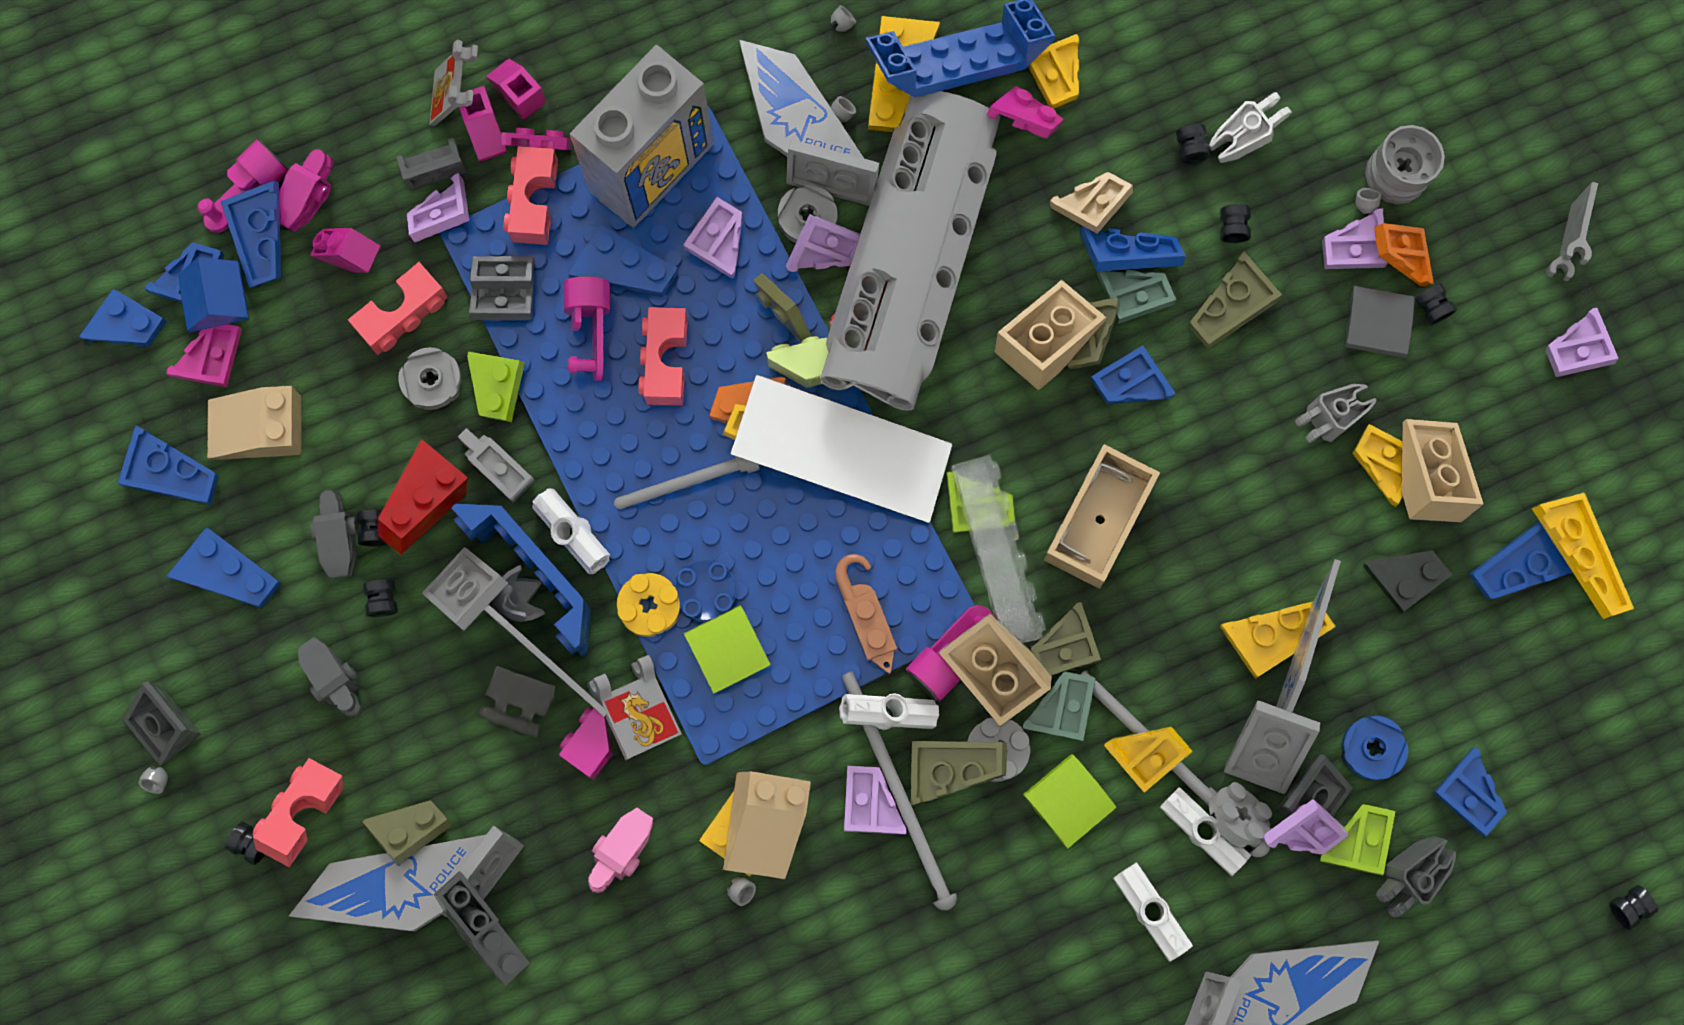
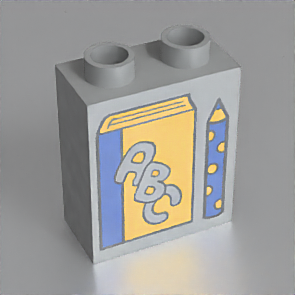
(643, 136)

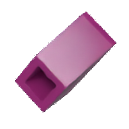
(517, 88)
(483, 126)
(345, 249)
(590, 745)

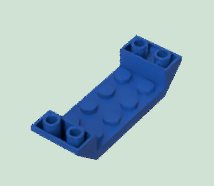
(964, 55)
(484, 522)

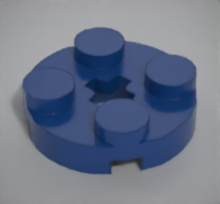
(1391, 741)

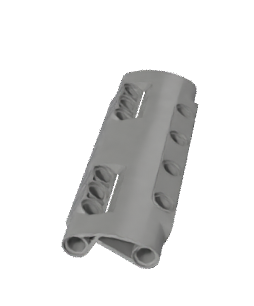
(914, 245)

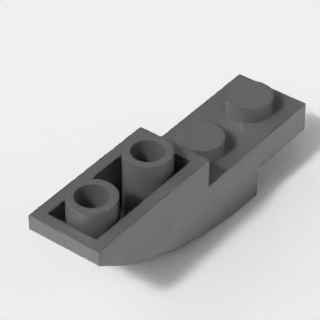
(480, 928)

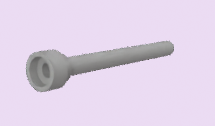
(685, 481)

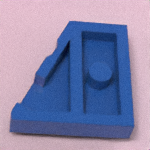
(168, 284)
(123, 322)
(1132, 380)
(1472, 794)

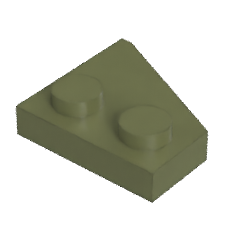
(782, 307)
(1067, 644)
(407, 829)

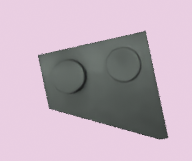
(1408, 576)

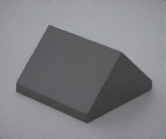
(159, 723)
(1319, 782)

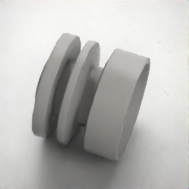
(1412, 152)

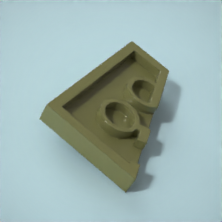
(1237, 300)
(951, 767)

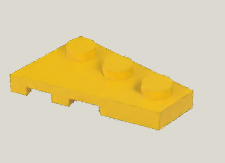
(1270, 637)

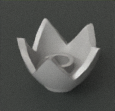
(515, 597)

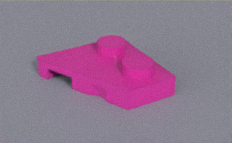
(1026, 112)
(526, 138)
(209, 356)

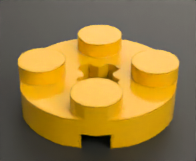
(640, 588)

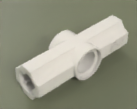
(582, 542)
(905, 711)
(1188, 816)
(1165, 929)

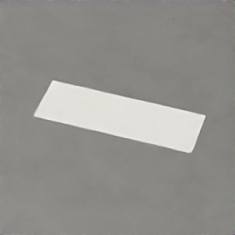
(841, 448)

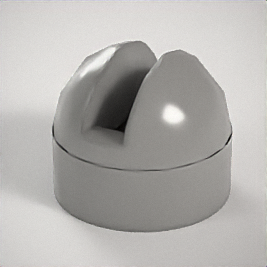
(843, 18)
(843, 109)
(1367, 200)
(153, 780)
(741, 891)

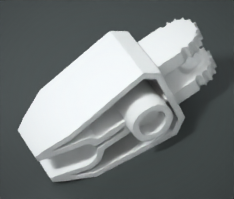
(1248, 128)

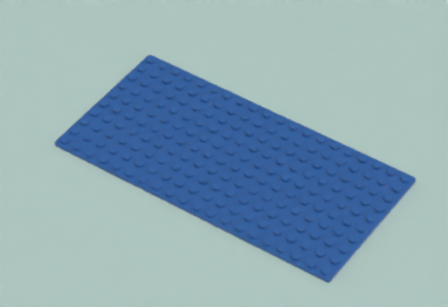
(765, 525)

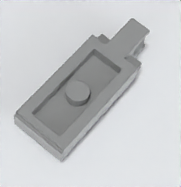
(496, 465)

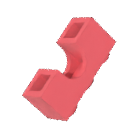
(532, 170)
(383, 328)
(664, 330)
(309, 788)

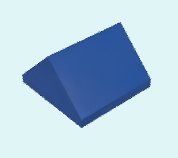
(212, 294)

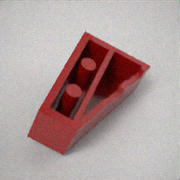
(420, 498)

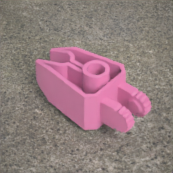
(619, 851)

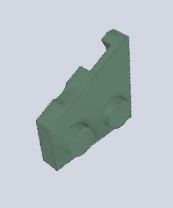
(1137, 292)
(1064, 708)

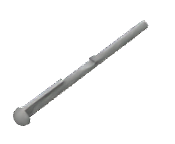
(1180, 770)
(945, 900)

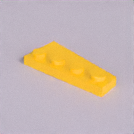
(888, 101)
(1583, 547)

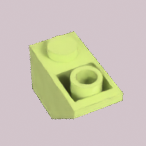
(801, 361)

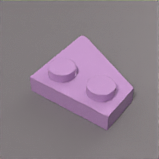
(439, 211)
(717, 237)
(823, 245)
(1354, 245)
(1582, 347)
(870, 804)
(1308, 829)

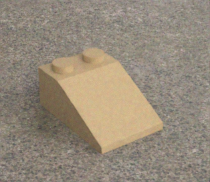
(1048, 334)
(255, 424)
(1437, 472)
(997, 669)
(765, 823)

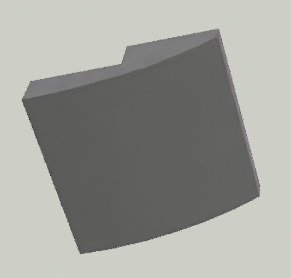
(502, 288)
(1379, 322)

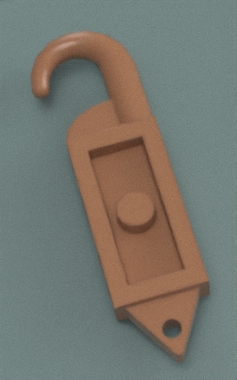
(866, 615)

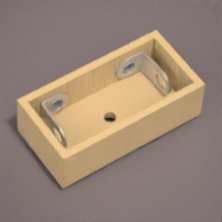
(1114, 490)

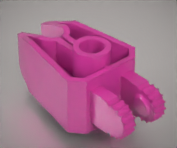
(304, 190)

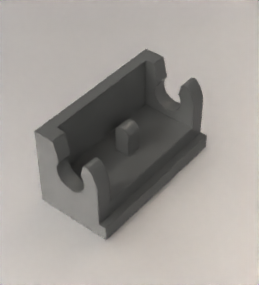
(431, 166)

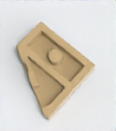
(1094, 201)

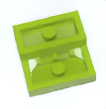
(727, 649)
(1069, 800)

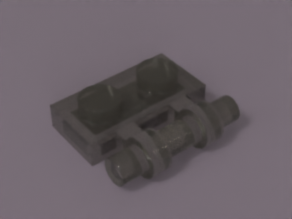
(520, 692)

